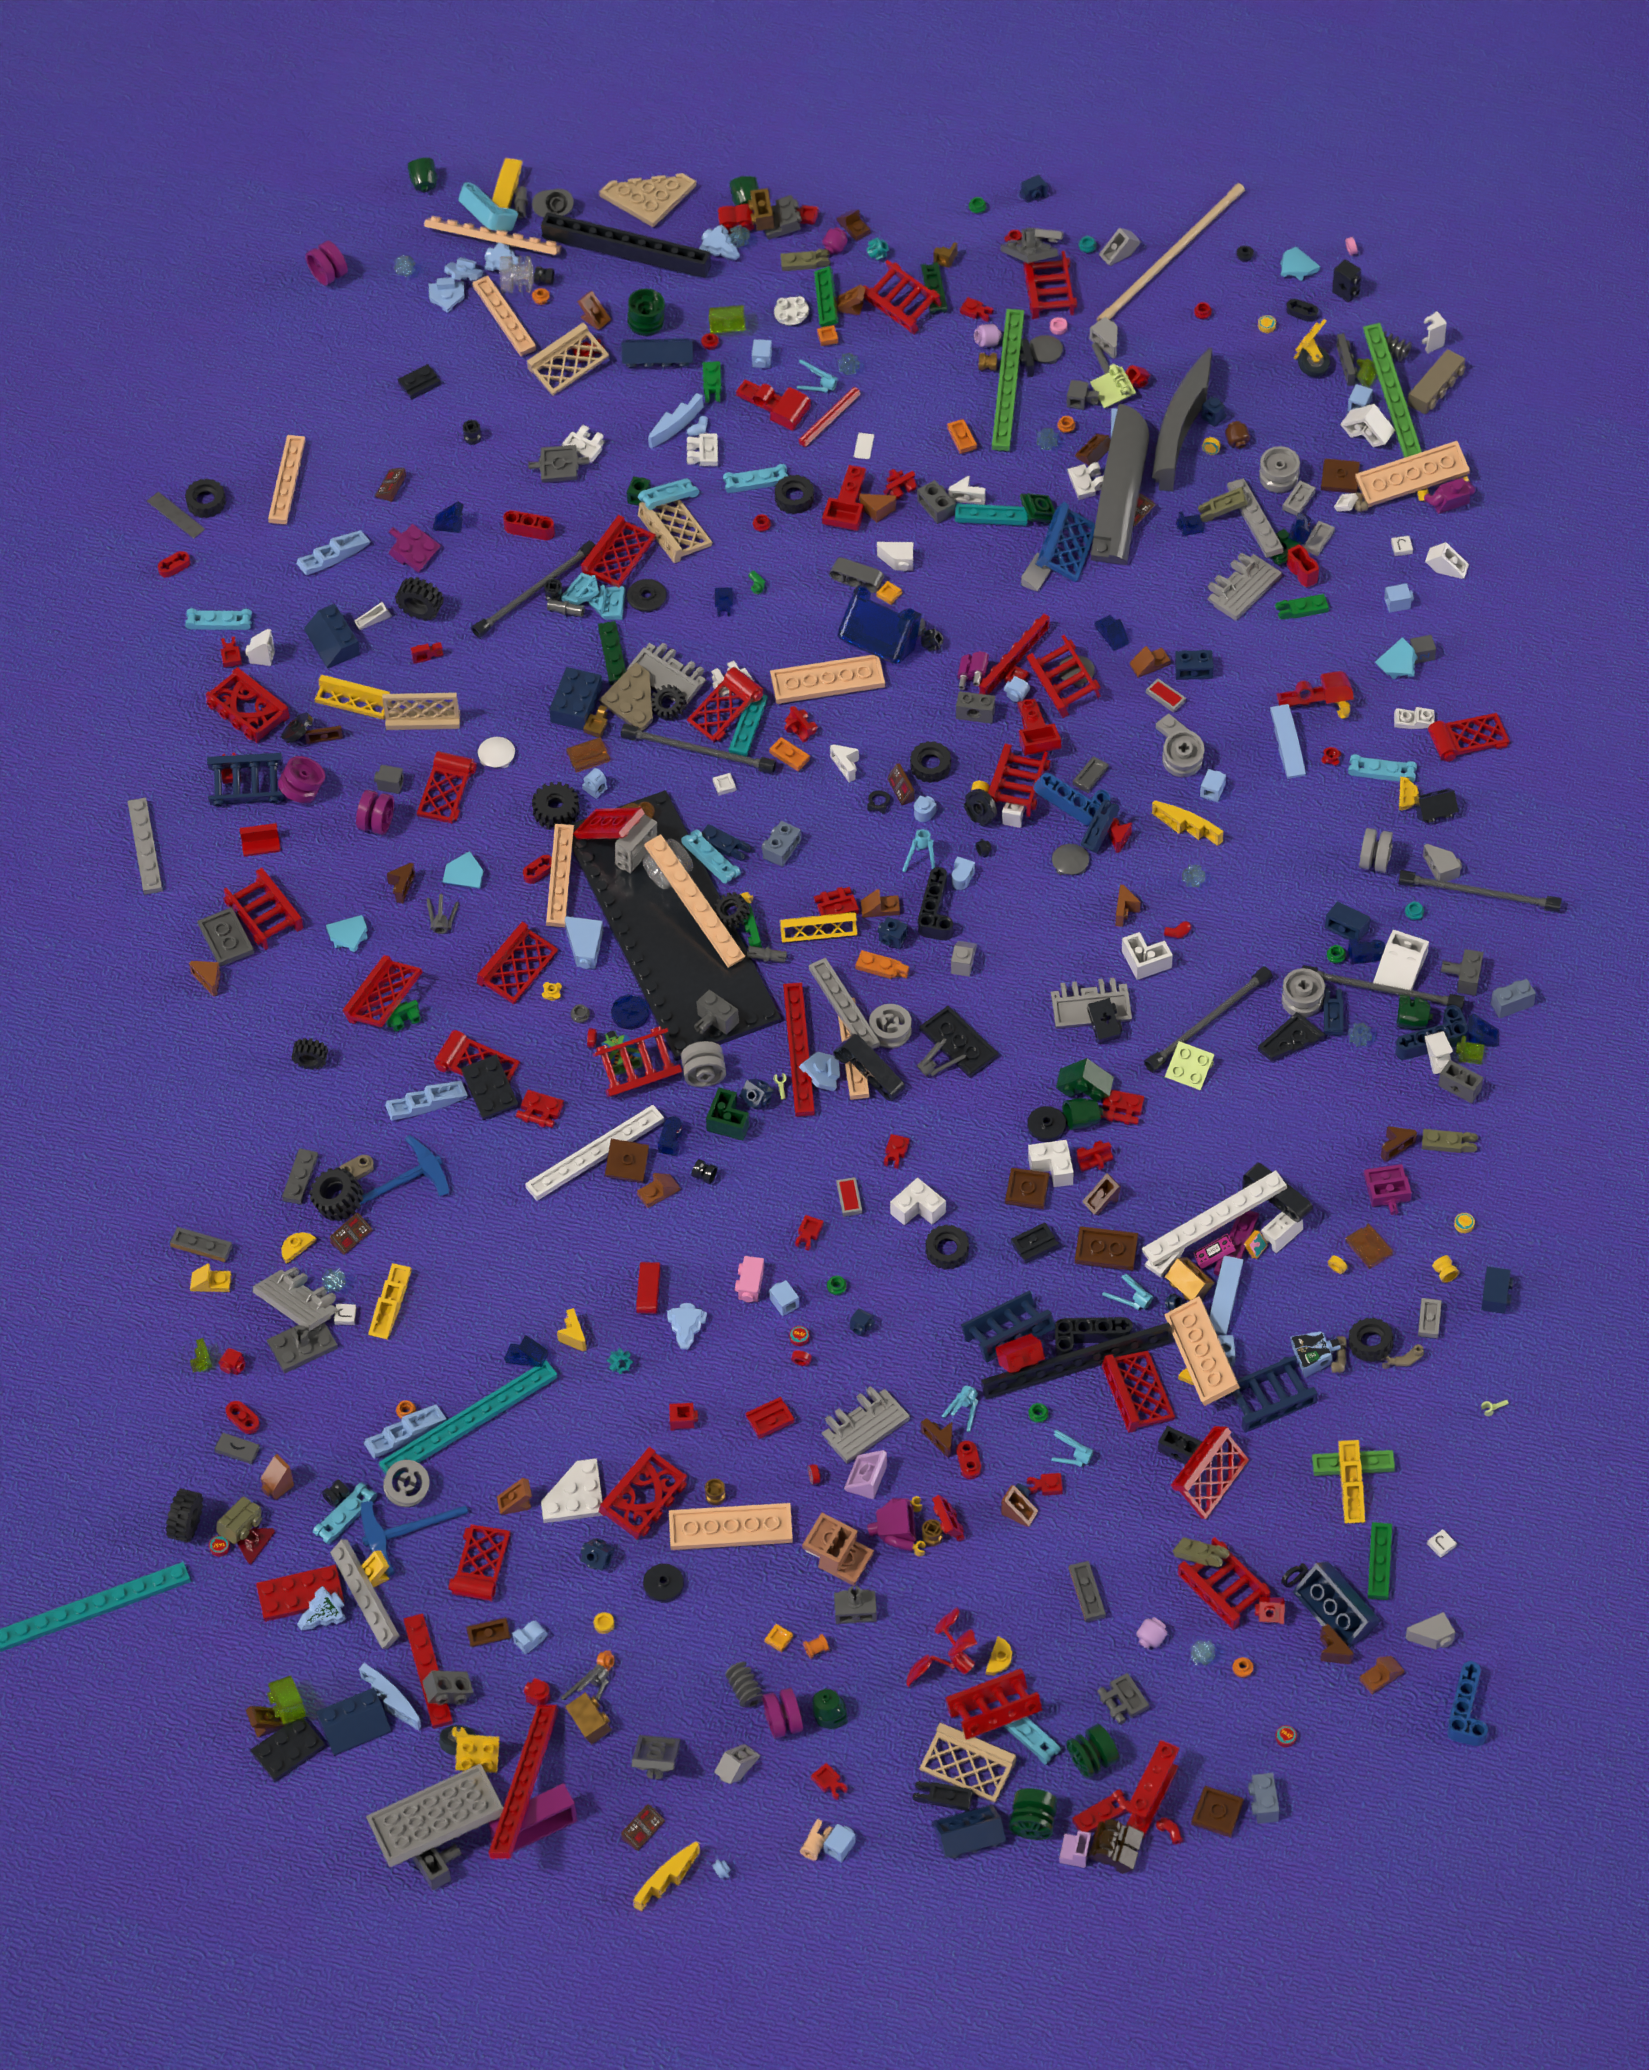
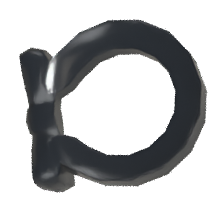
(881, 808)
(1302, 1568)

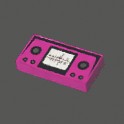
(1214, 1251)

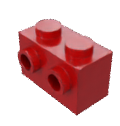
(1020, 1353)

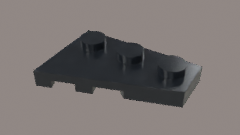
(1290, 1037)

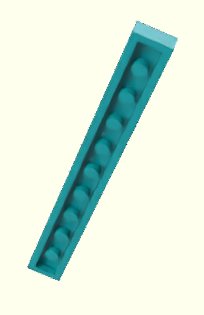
(472, 1417)
(93, 1606)

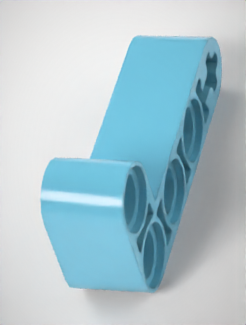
(486, 210)

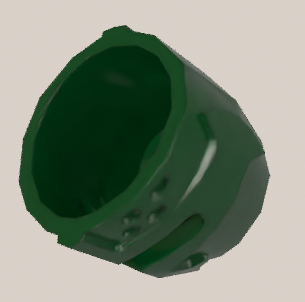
(423, 174)
(741, 189)
(1413, 1013)
(1081, 1113)
(829, 1709)

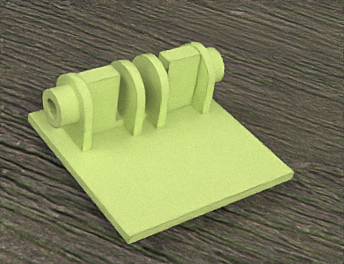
(1113, 386)
(1189, 1065)

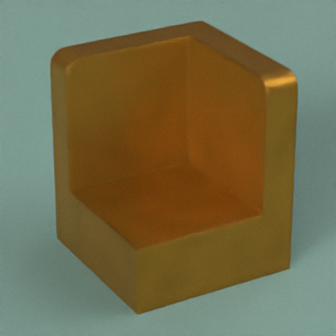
(945, 256)

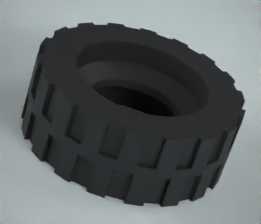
(794, 482)
(205, 486)
(930, 749)
(947, 1261)
(1371, 1326)

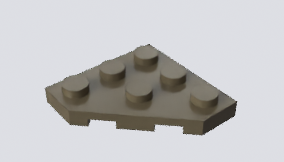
(631, 697)

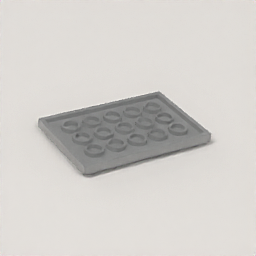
(435, 1815)

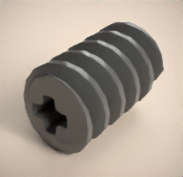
(1397, 349)
(744, 1685)

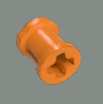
(816, 1646)

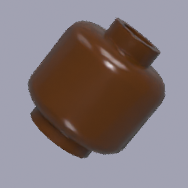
(1237, 434)

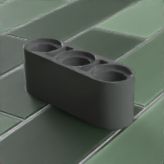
(856, 574)

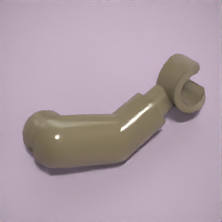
(1406, 1360)
(1339, 1366)

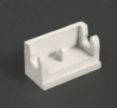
(1436, 332)
(1281, 1231)

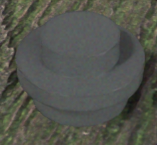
(580, 1013)

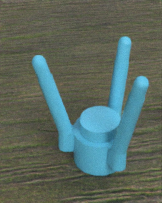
(827, 381)
(921, 841)
(1141, 1297)
(965, 1398)
(1082, 1453)

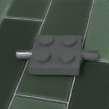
(558, 463)

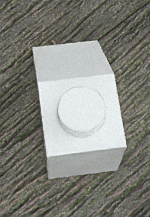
(896, 554)
(1446, 561)
(261, 649)

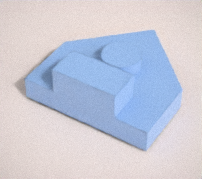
(463, 269)
(446, 293)
(823, 1070)

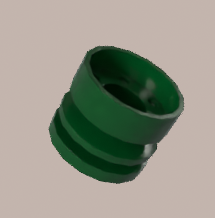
(645, 312)
(1092, 1751)
(1033, 1814)

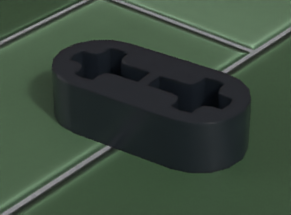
(1302, 310)

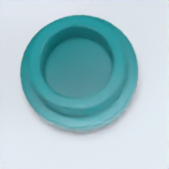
(1087, 244)
(1414, 910)

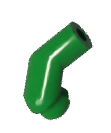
(758, 584)

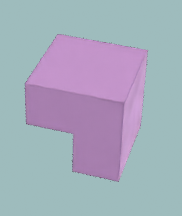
(1075, 1849)

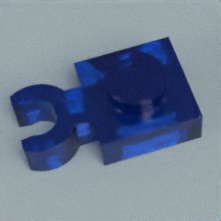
(723, 600)

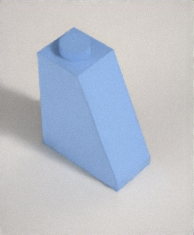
(585, 940)

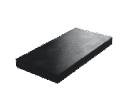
(960, 1041)

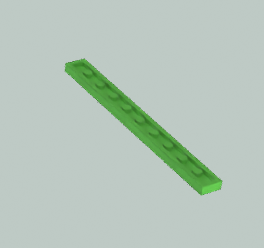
(1008, 380)
(1391, 390)

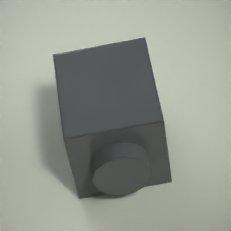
(1424, 648)
(389, 779)

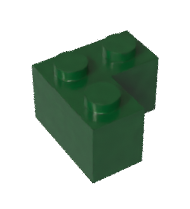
(1086, 1078)
(724, 1117)

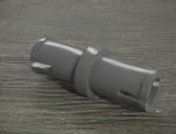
(521, 202)
(565, 608)
(766, 954)

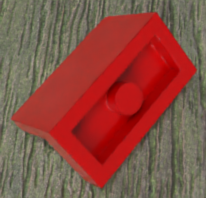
(260, 839)

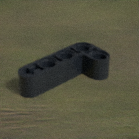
(929, 921)
(870, 1066)
(1287, 1201)
(1122, 1327)

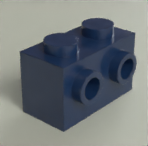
(1193, 664)
(1347, 922)
(1496, 1290)

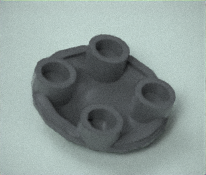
(1046, 349)
(1075, 669)
(1070, 859)

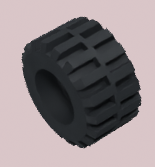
(327, 1185)

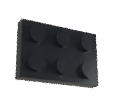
(489, 1087)
(287, 1749)

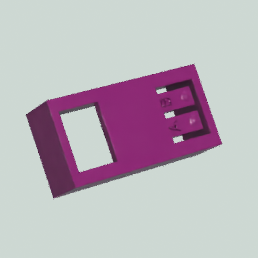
(543, 1816)

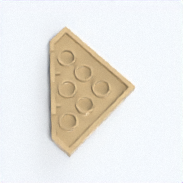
(650, 198)

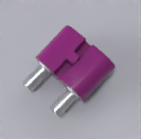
(972, 666)

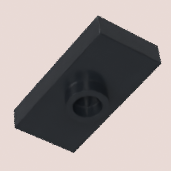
(1026, 358)

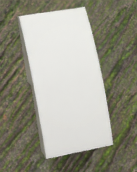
(1416, 719)

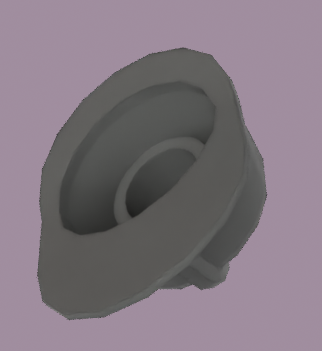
(552, 201)

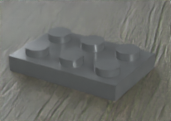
(225, 937)

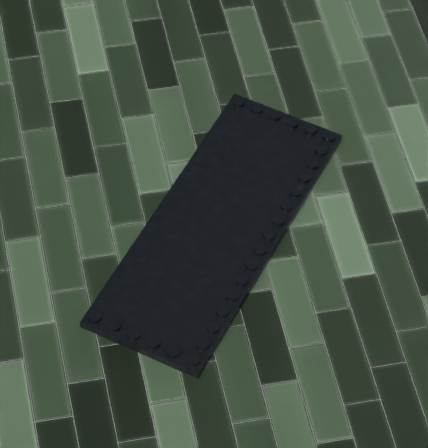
(665, 943)

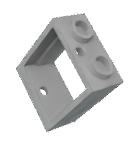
(631, 849)

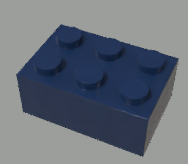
(575, 698)

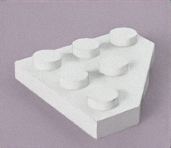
(575, 1494)

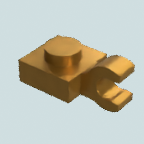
(596, 723)

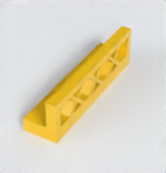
(359, 693)
(813, 920)

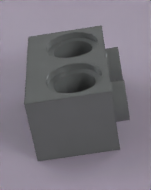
(936, 501)
(447, 1687)

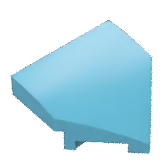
(1297, 264)
(581, 589)
(609, 602)
(1398, 660)
(464, 872)
(348, 932)

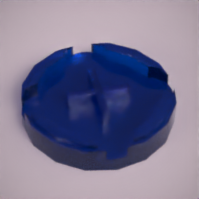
(630, 1012)

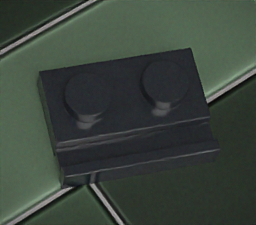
(419, 381)
(1035, 1243)

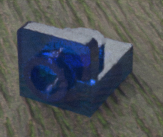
(1190, 524)

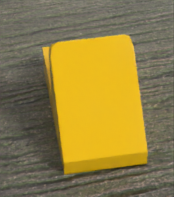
(210, 1281)
(572, 1334)
(375, 1568)

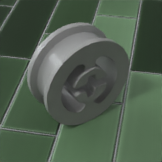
(888, 1018)
(400, 1498)

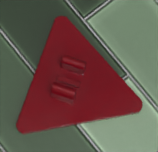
(255, 1542)

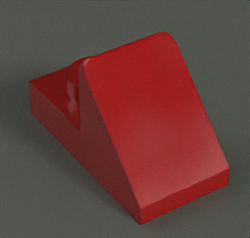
(1119, 834)

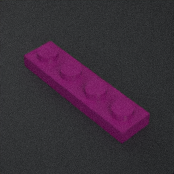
(1240, 1232)

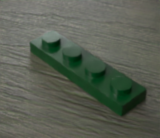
(611, 651)

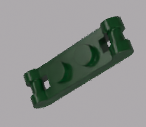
(932, 280)

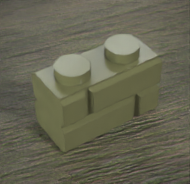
(239, 1520)

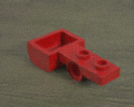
(783, 410)
(845, 511)
(1333, 688)
(1036, 736)

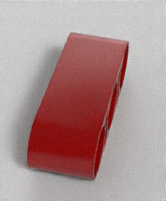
(529, 525)
(648, 1287)

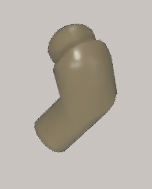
(1360, 505)

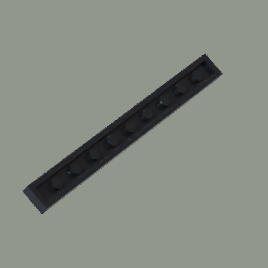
(1076, 1360)

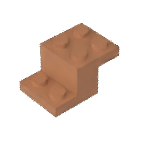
(837, 1549)

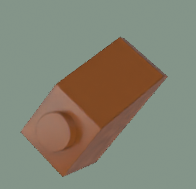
(277, 1478)

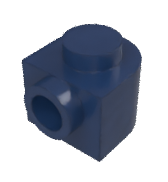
(861, 1322)

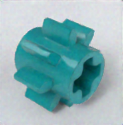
(877, 249)
(625, 1361)

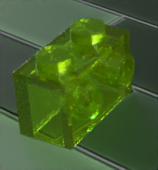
(727, 319)
(286, 1700)

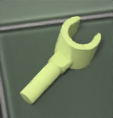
(780, 1085)
(1487, 1404)

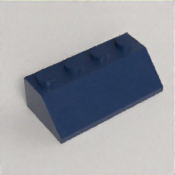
(657, 351)
(1336, 1603)

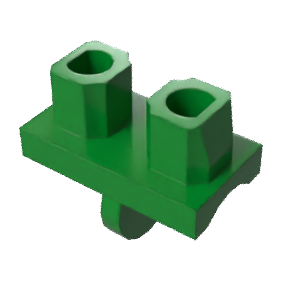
(402, 1013)

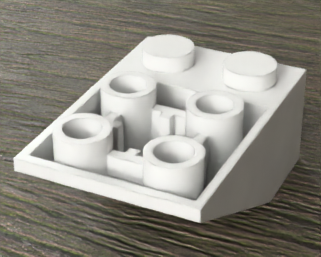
(1401, 960)

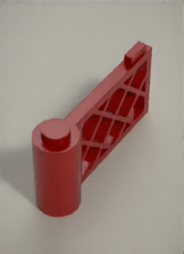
(736, 683)
(1447, 741)
(451, 766)
(456, 1047)
(476, 1585)

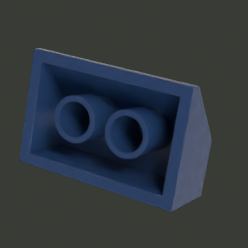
(332, 636)
(353, 1721)
(969, 1831)

